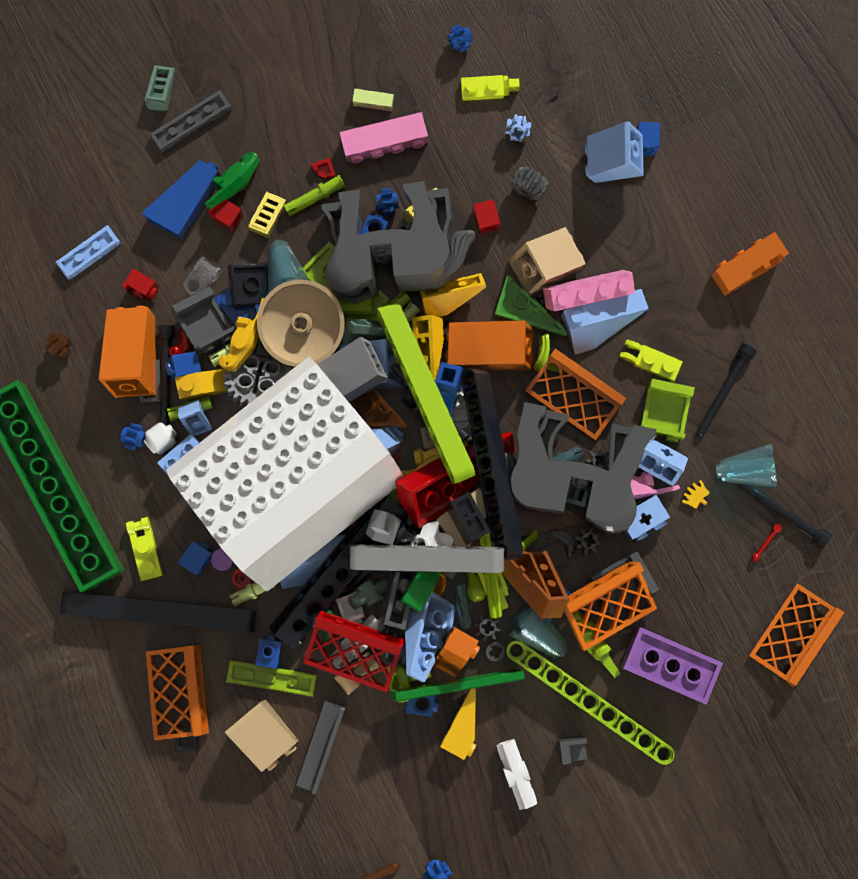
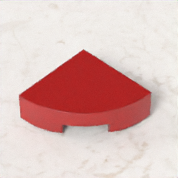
(324, 169)

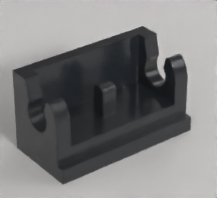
(467, 518)

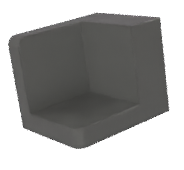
(572, 749)

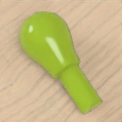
(475, 588)

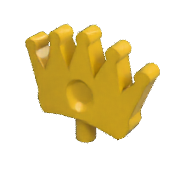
(696, 495)

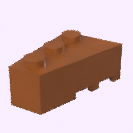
(537, 583)

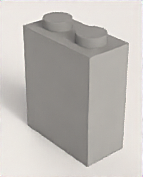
(354, 369)

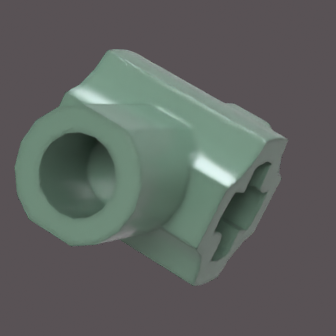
(368, 593)

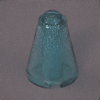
(283, 265)
(750, 467)
(537, 633)

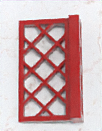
(359, 633)

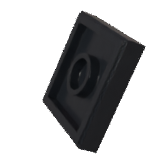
(248, 283)

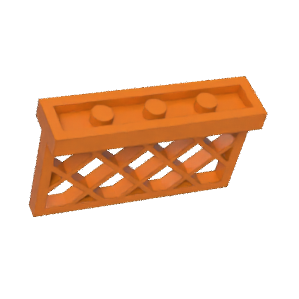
(586, 378)
(602, 587)
(814, 643)
(195, 688)

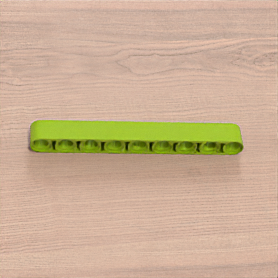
(425, 392)
(598, 707)

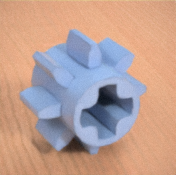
(518, 128)

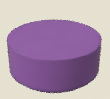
(221, 560)

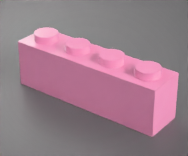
(384, 137)
(588, 290)

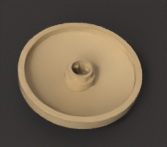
(300, 322)

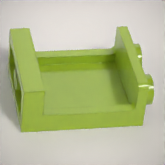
(667, 409)

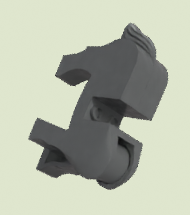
(420, 256)
(545, 483)

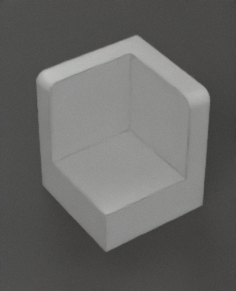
(383, 526)

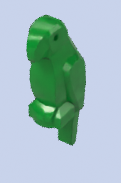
(233, 179)

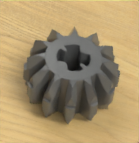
(529, 183)

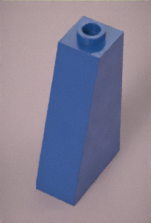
(183, 200)

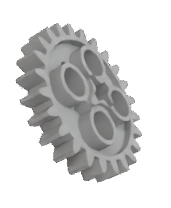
(248, 375)

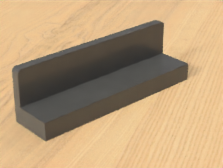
(321, 746)

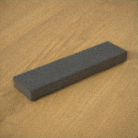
(190, 121)

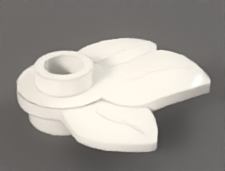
(431, 536)

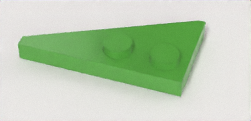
(518, 306)

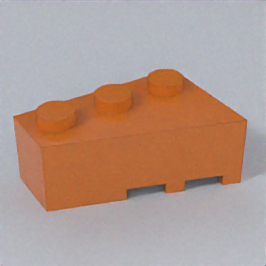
(749, 264)
(456, 652)

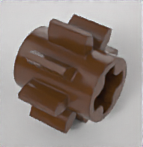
(58, 345)

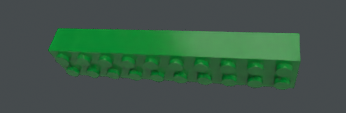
(55, 490)

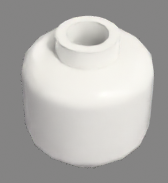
(160, 438)

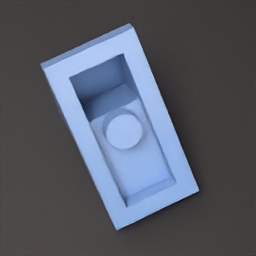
(193, 418)

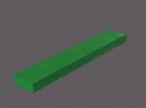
(456, 685)

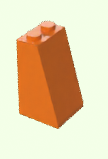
(491, 345)
(129, 352)

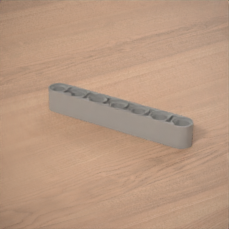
(427, 558)

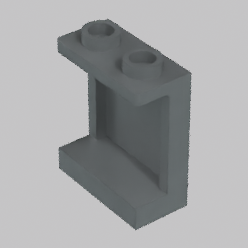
(203, 321)
(629, 598)

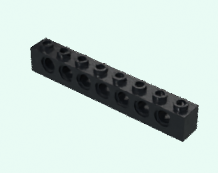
(326, 575)

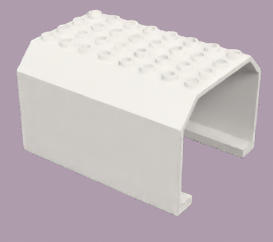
(285, 475)

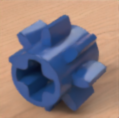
(460, 38)
(387, 201)
(133, 436)
(436, 870)

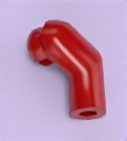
(182, 347)

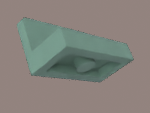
(363, 328)

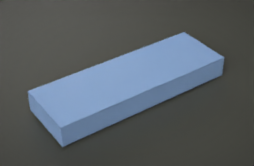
(88, 252)

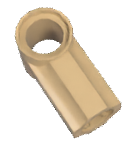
(350, 685)

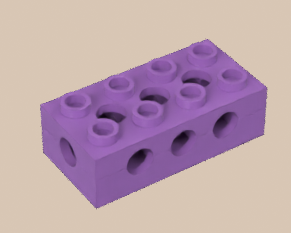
(706, 668)

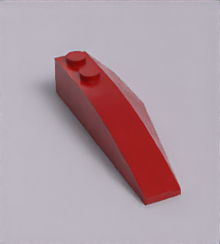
(430, 488)

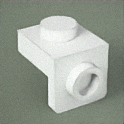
(348, 612)

